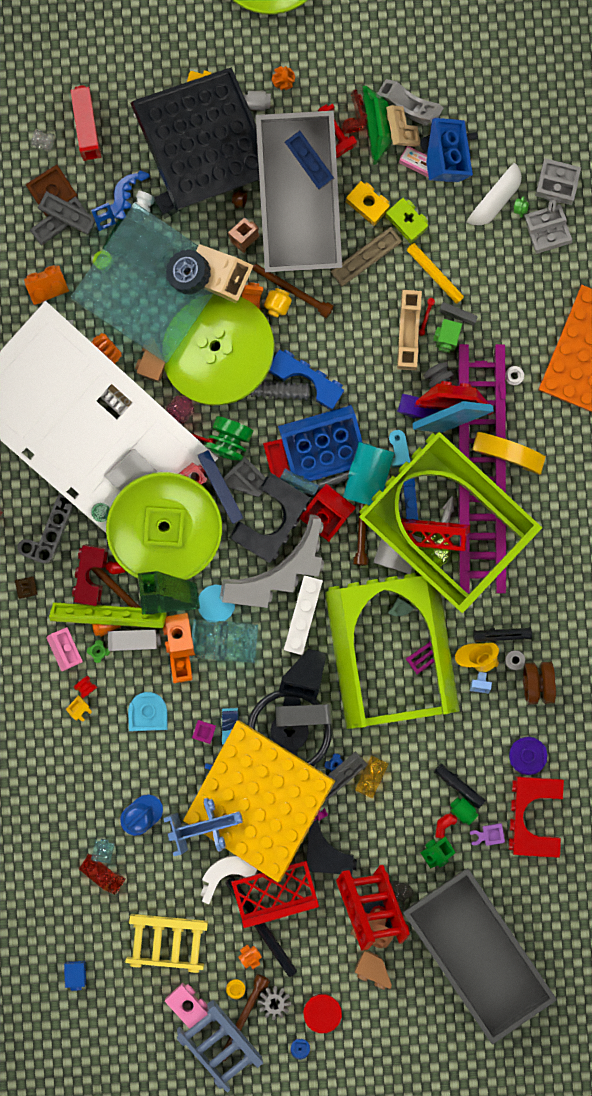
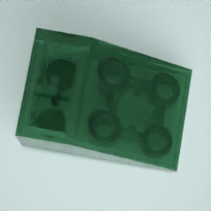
(166, 593)

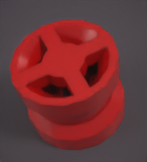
(85, 687)

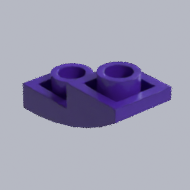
(407, 408)

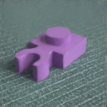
(491, 834)

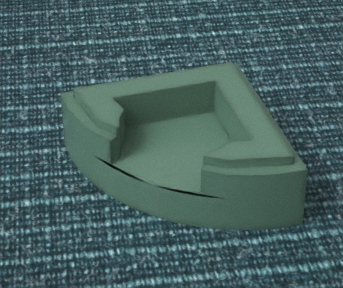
(400, 608)

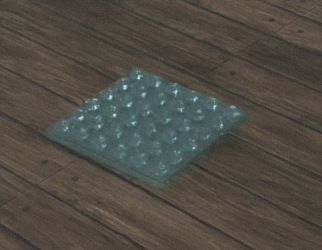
(131, 287)

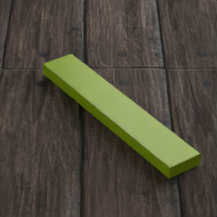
(105, 615)

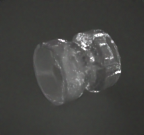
(42, 140)

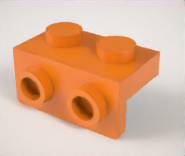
(46, 284)

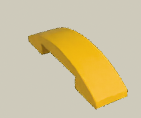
(509, 451)

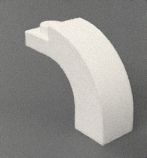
(225, 866)

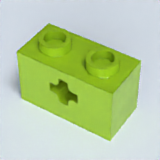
(408, 229)

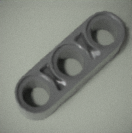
(304, 715)

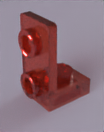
(351, 125)
(102, 875)

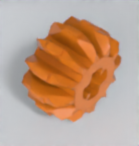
(107, 347)

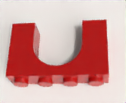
(526, 791)

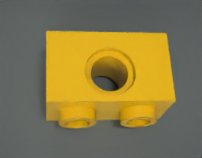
(370, 213)

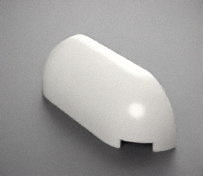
(497, 197)

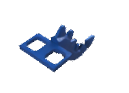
(117, 209)

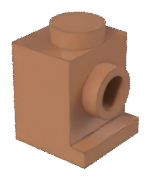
(243, 234)

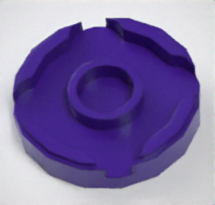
(528, 755)

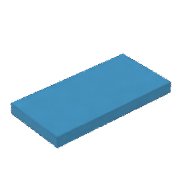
(453, 417)

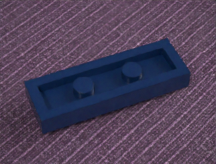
(309, 160)

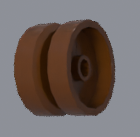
(539, 683)

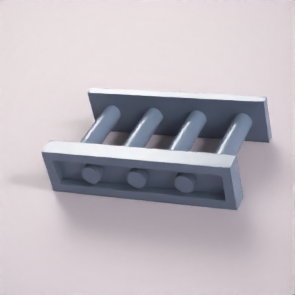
(239, 1042)

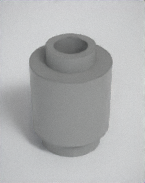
(258, 100)
(508, 660)

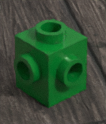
(435, 855)

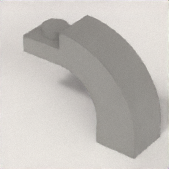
(414, 107)

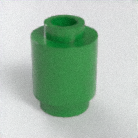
(463, 810)

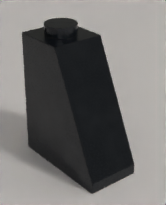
(305, 675)

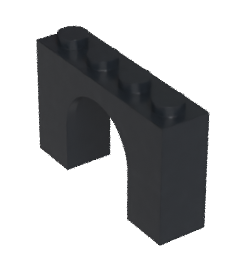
(292, 504)

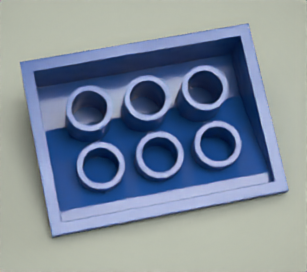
(321, 443)

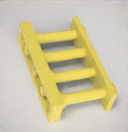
(178, 926)

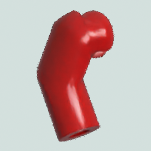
(114, 568)
(443, 823)

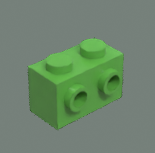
(447, 335)

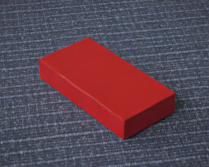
(276, 457)

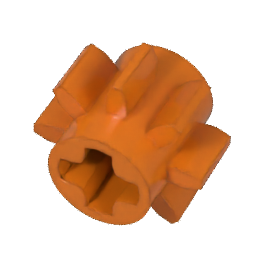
(283, 78)
(250, 957)

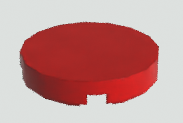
(322, 1013)

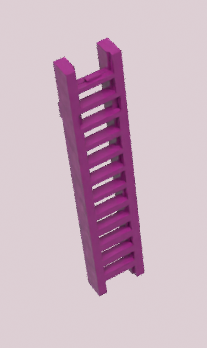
(464, 498)

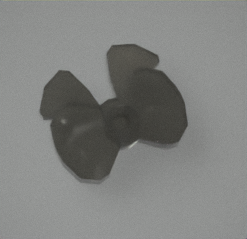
(402, 893)

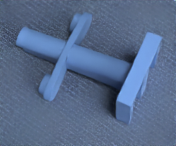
(213, 824)

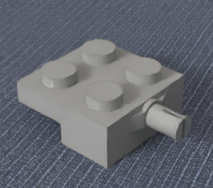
(557, 183)

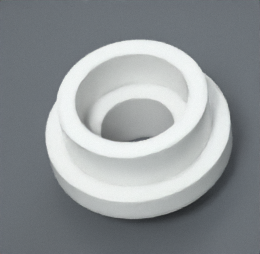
(514, 369)

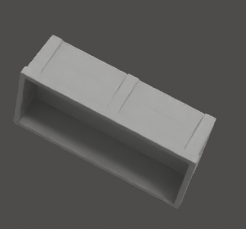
(298, 218)

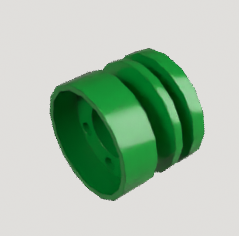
(229, 438)

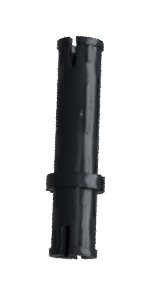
(522, 633)
(456, 783)

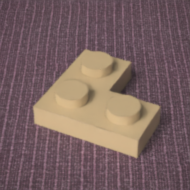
(401, 132)

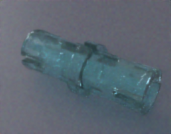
(299, 482)

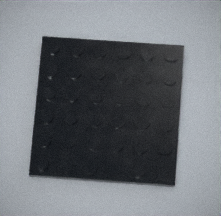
(200, 137)

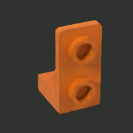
(252, 293)

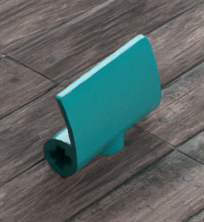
(368, 473)

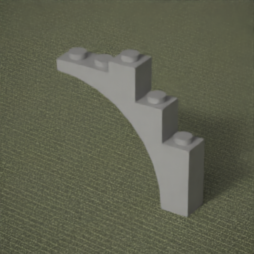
(257, 589)

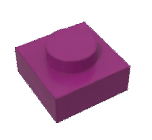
(204, 731)

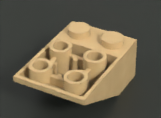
(227, 273)

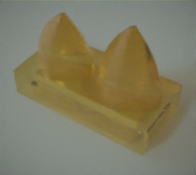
(371, 777)

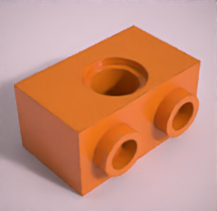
(178, 625)

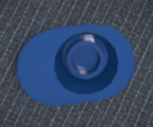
(141, 815)

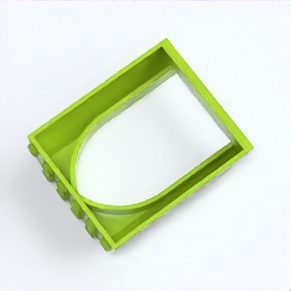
(446, 461)
(343, 611)

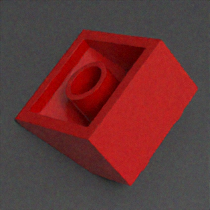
(332, 510)

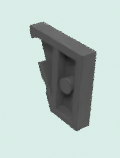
(245, 478)

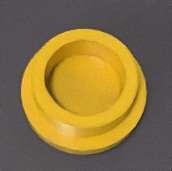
(235, 989)

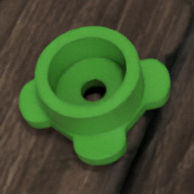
(521, 206)
(93, 651)

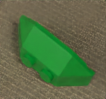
(377, 124)

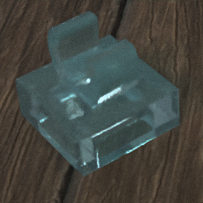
(103, 851)

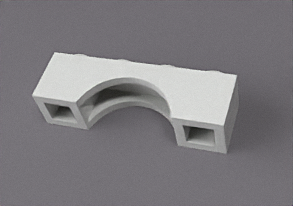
(303, 615)

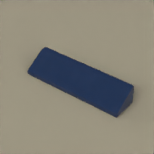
(220, 486)

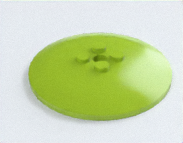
(236, 367)
(168, 498)

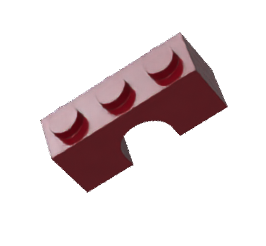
(85, 590)

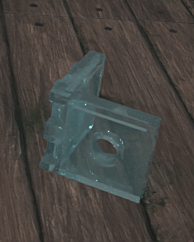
(224, 640)

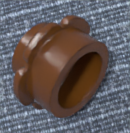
(239, 199)

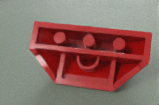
(447, 395)

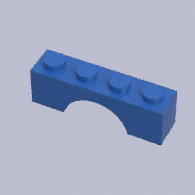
(286, 366)

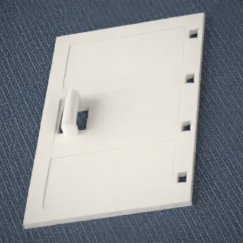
(52, 408)

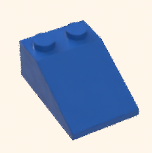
(448, 151)

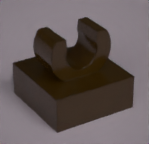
(26, 587)

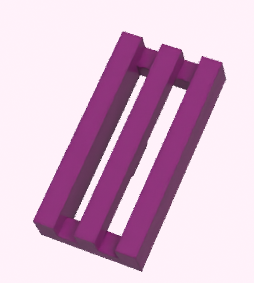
(413, 665)

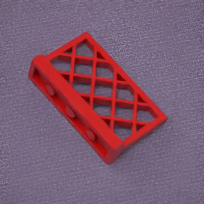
(280, 910)

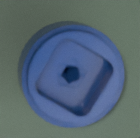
(300, 1049)

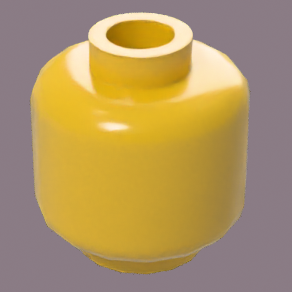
(277, 302)

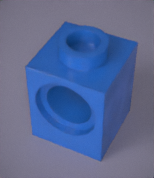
(75, 975)

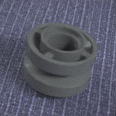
(437, 374)

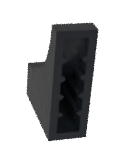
(324, 857)

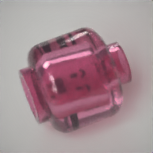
(180, 408)

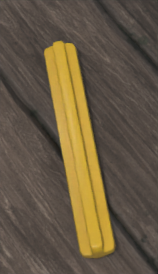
(435, 273)

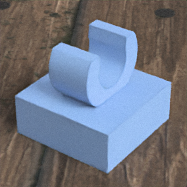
(480, 685)

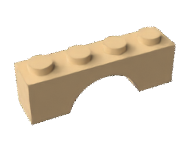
(409, 330)

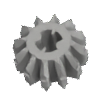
(281, 1004)

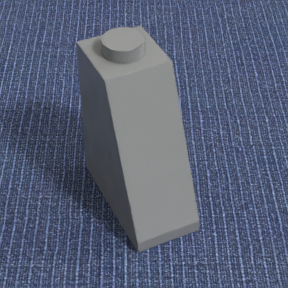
(133, 640)

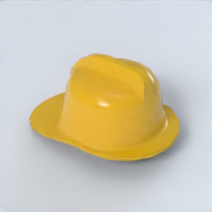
(478, 655)

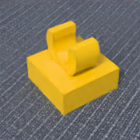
(77, 708)

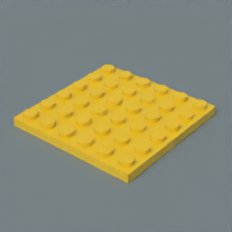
(272, 792)

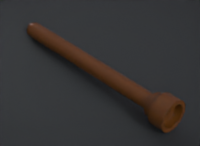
(323, 308)
(361, 557)
(116, 588)
(261, 983)

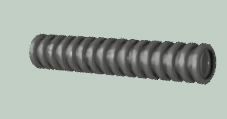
(282, 390)

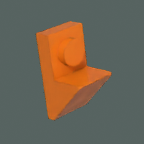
(181, 669)

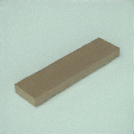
(366, 256)

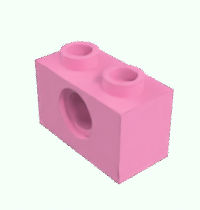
(175, 1002)

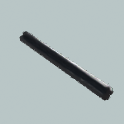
(266, 934)

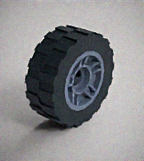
(184, 262)

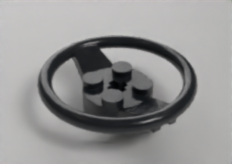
(301, 731)

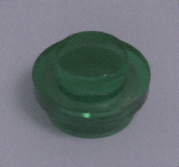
(100, 512)

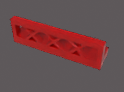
(436, 527)

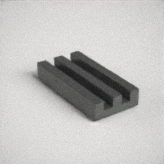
(457, 313)

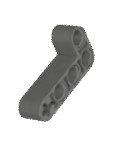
(59, 529)

